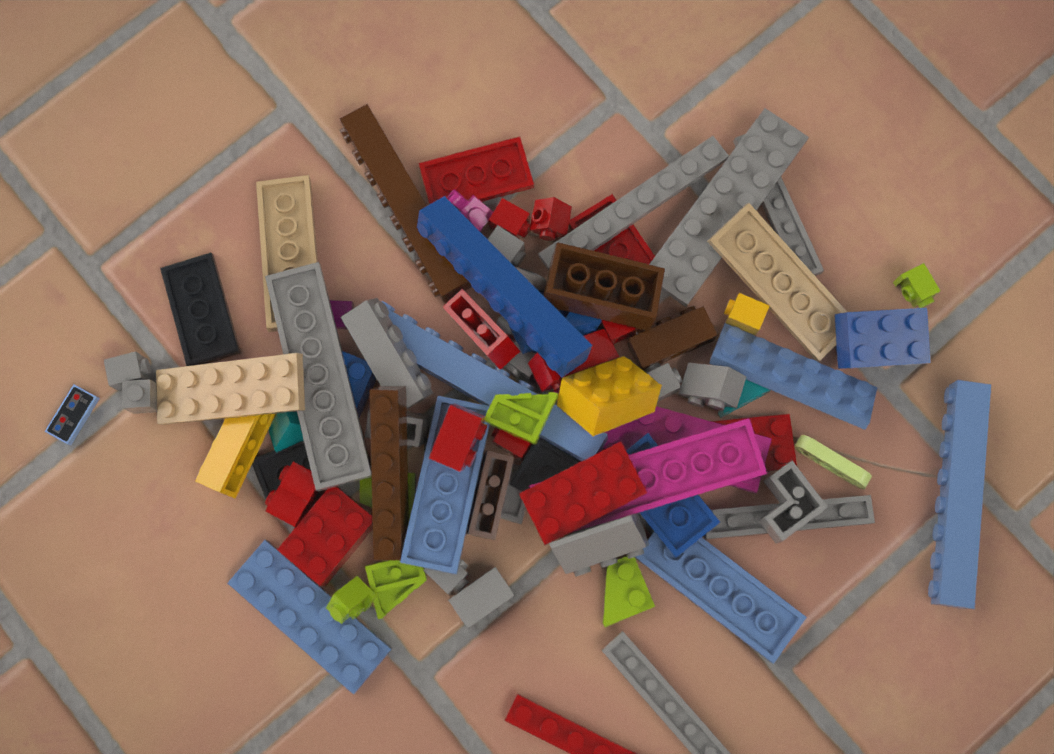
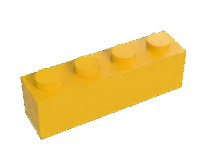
(233, 453)

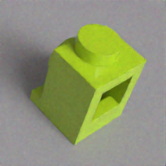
(918, 286)
(350, 600)

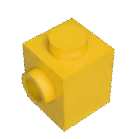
(746, 313)

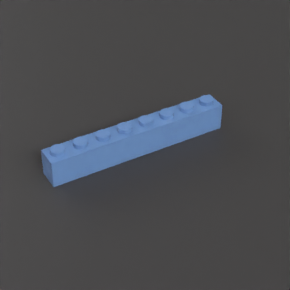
(960, 495)

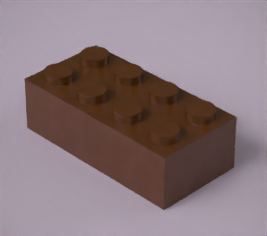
(604, 286)

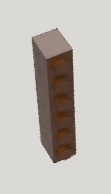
(389, 471)

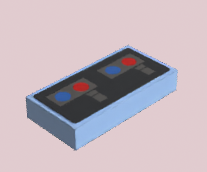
(72, 415)

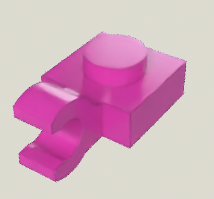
(473, 209)

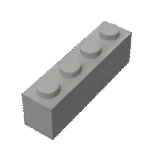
(385, 350)

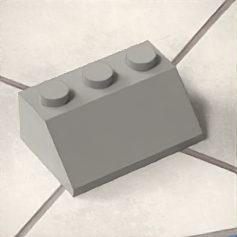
(601, 545)

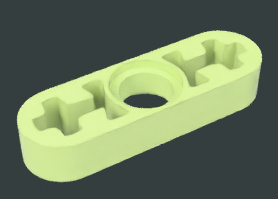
(833, 461)

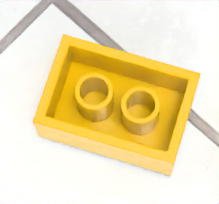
(608, 395)

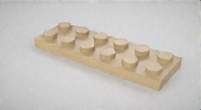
(285, 230)
(779, 280)
(230, 389)

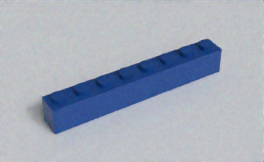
(503, 287)

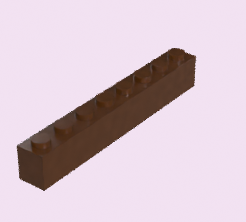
(401, 196)

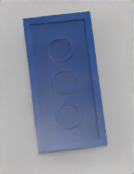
(678, 522)

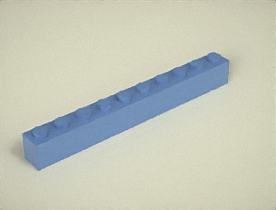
(482, 383)

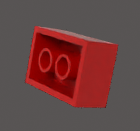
(327, 536)

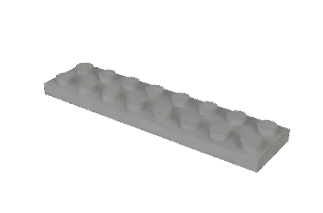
(742, 179)
(330, 414)

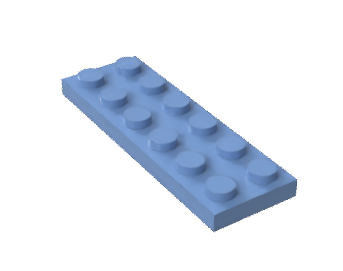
(795, 376)
(442, 502)
(726, 594)
(299, 610)

